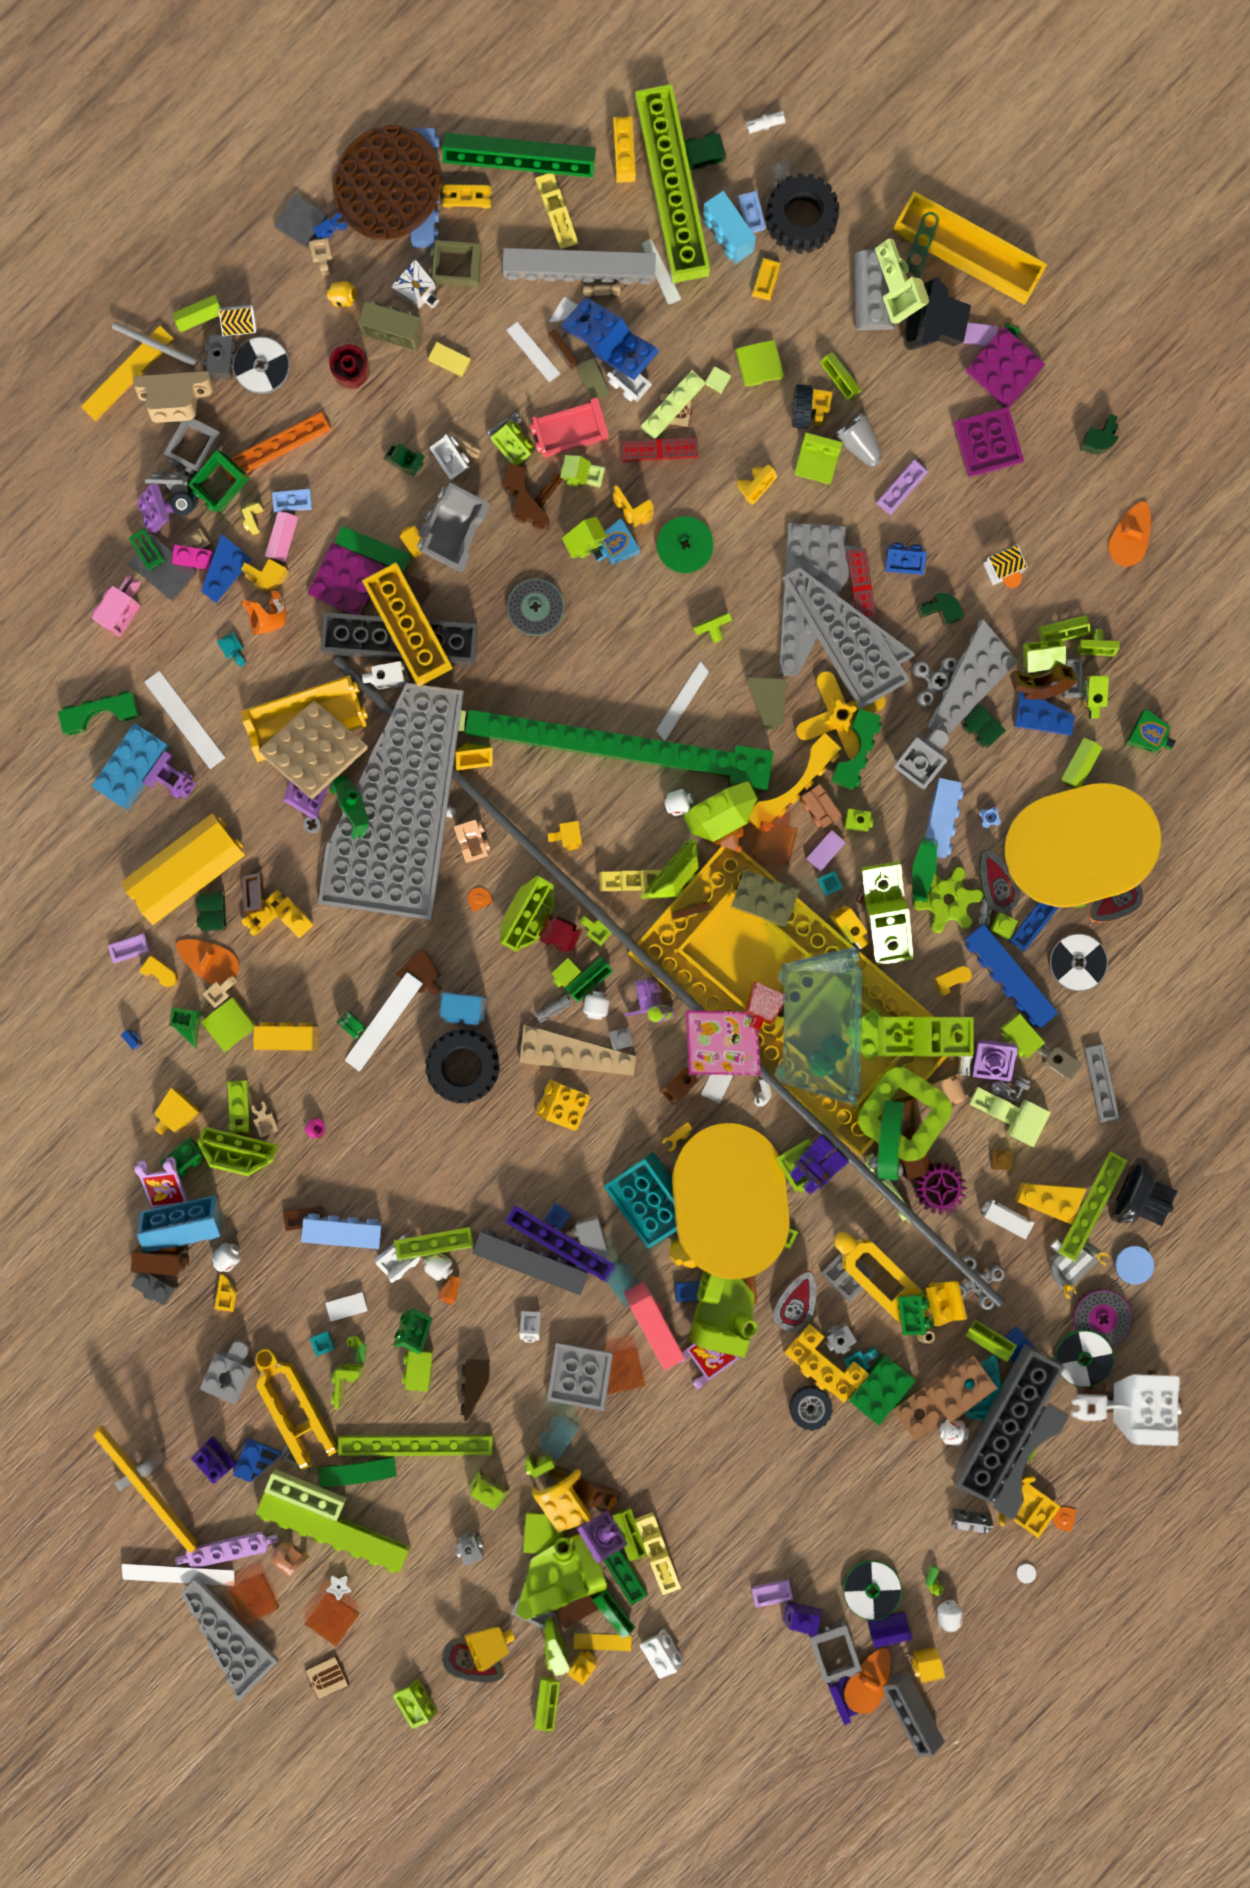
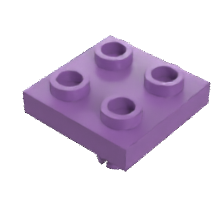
(154, 508)
(302, 802)
(994, 1060)
(602, 1536)

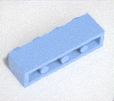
(942, 814)
(341, 1231)

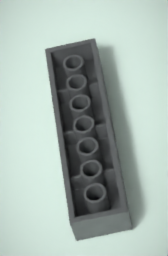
(370, 638)
(1007, 1423)

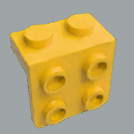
(636, 516)
(562, 1105)

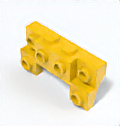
(818, 1366)

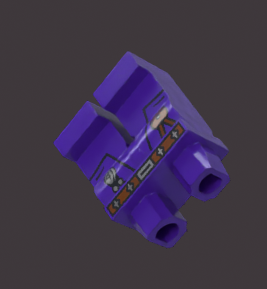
(811, 1166)
(209, 1463)

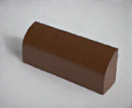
(909, 1126)

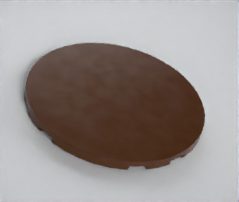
(387, 182)

